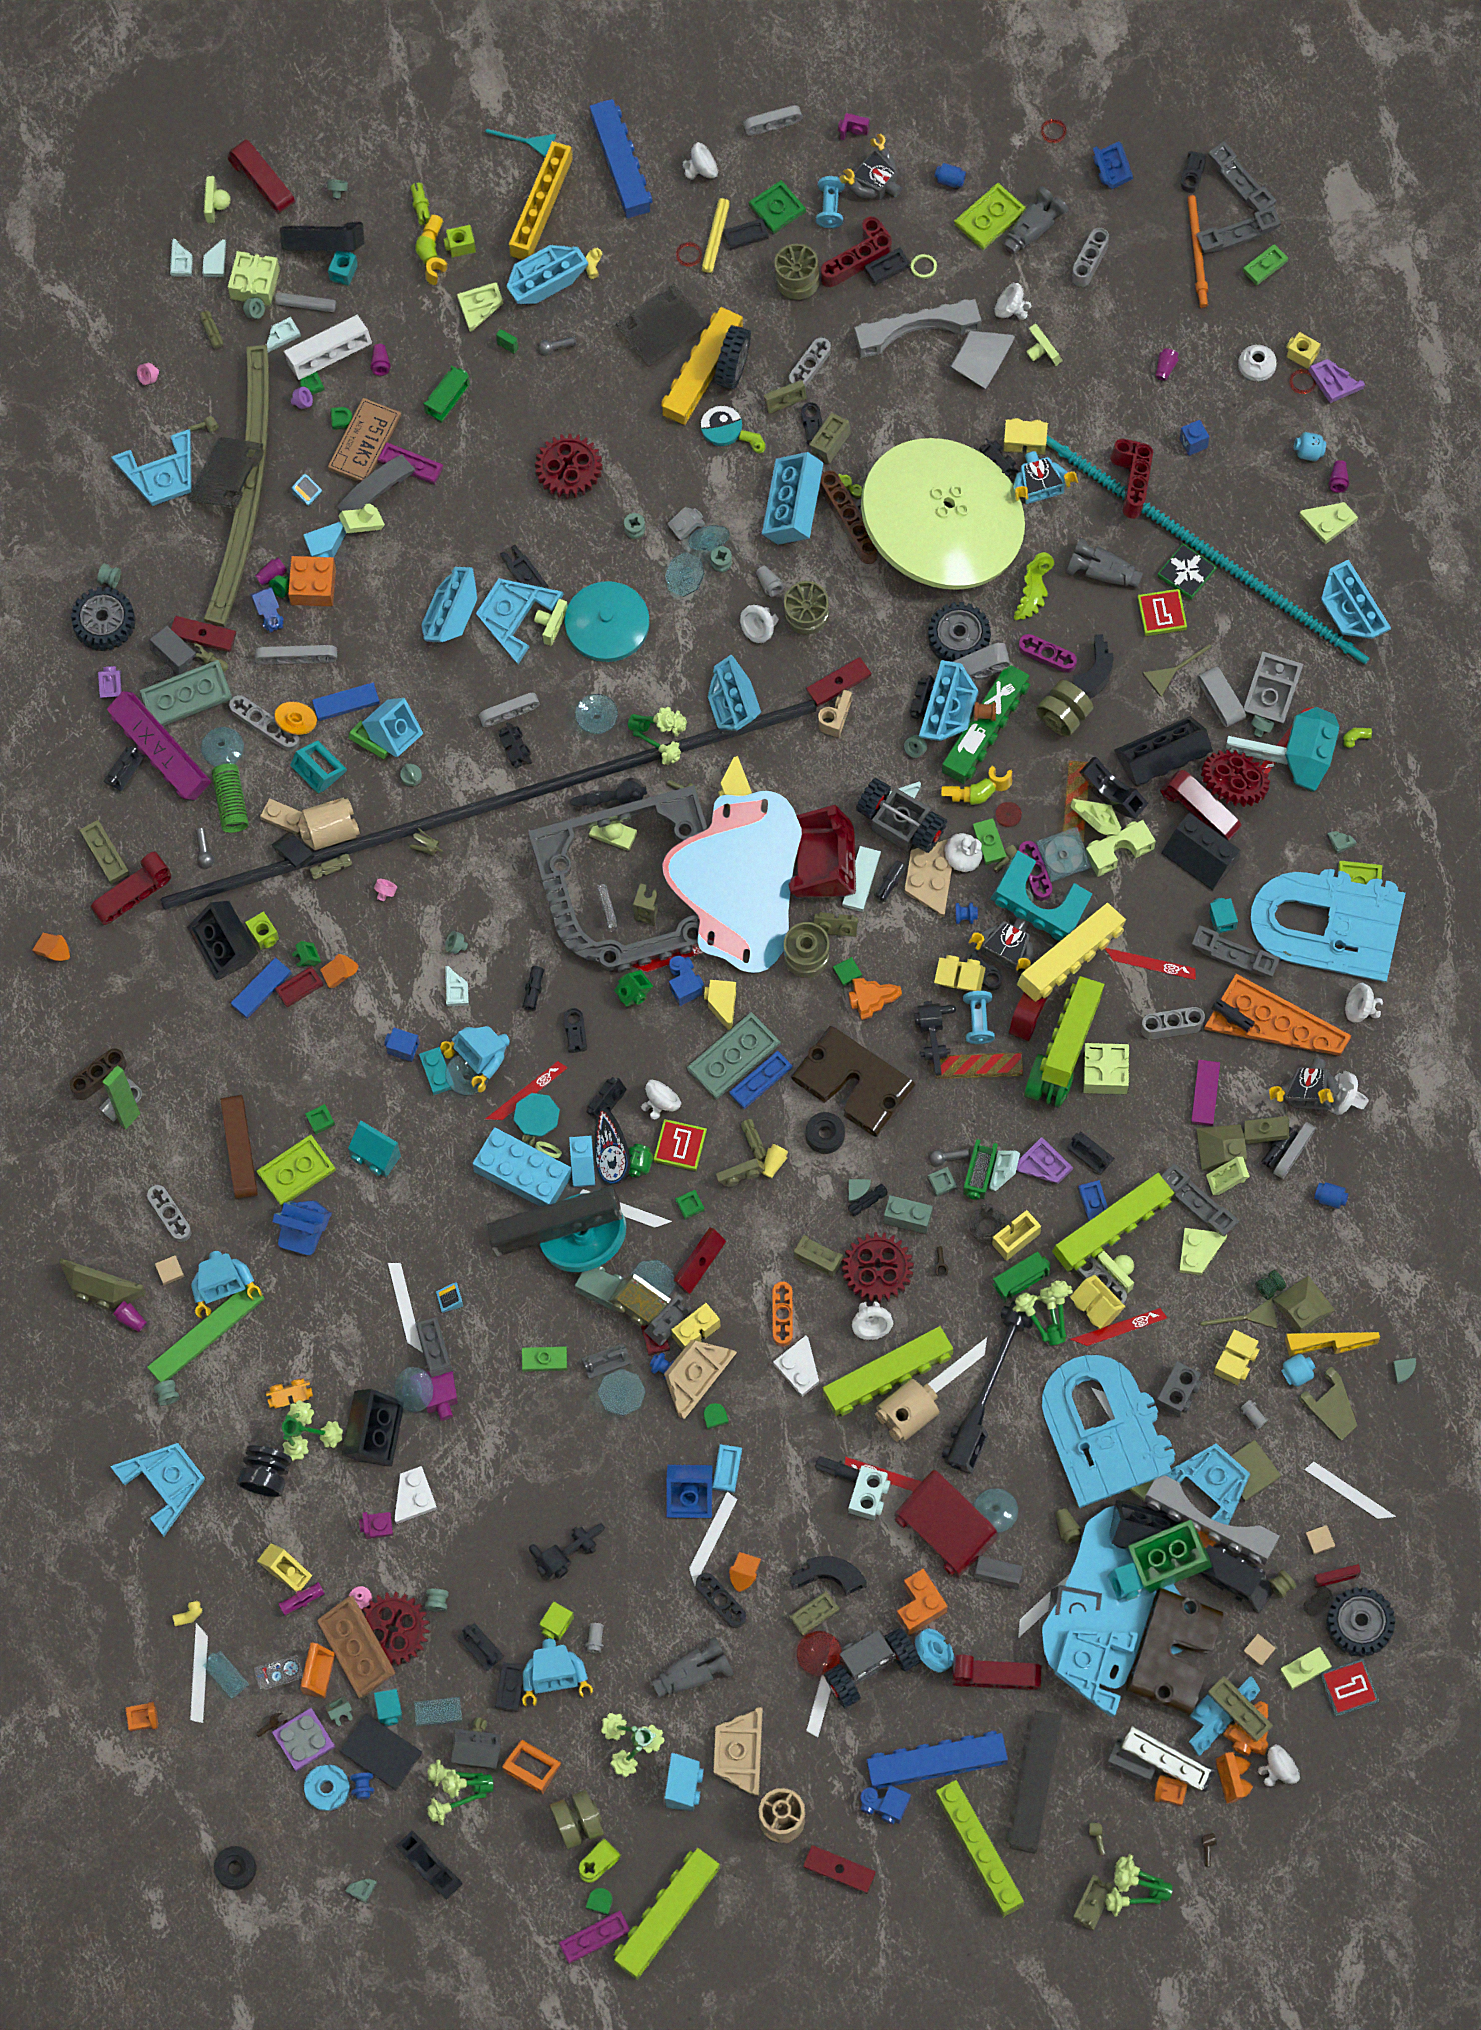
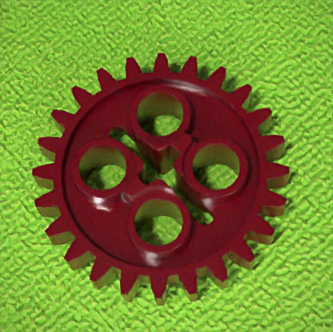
(552, 457)
(1235, 778)
(878, 1286)
(413, 1635)

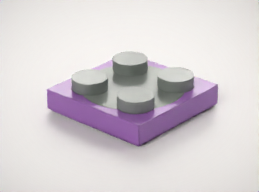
(303, 1739)

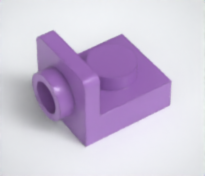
(109, 682)

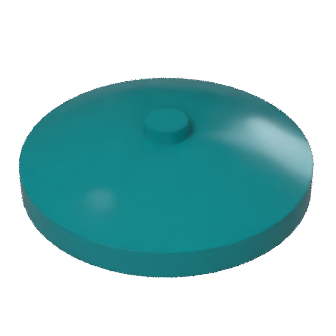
(607, 621)
(586, 1248)

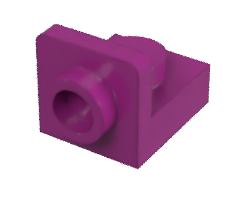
(856, 124)
(376, 1525)

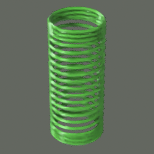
(226, 777)

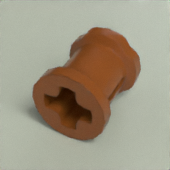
(985, 711)

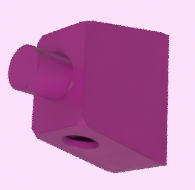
(443, 1395)

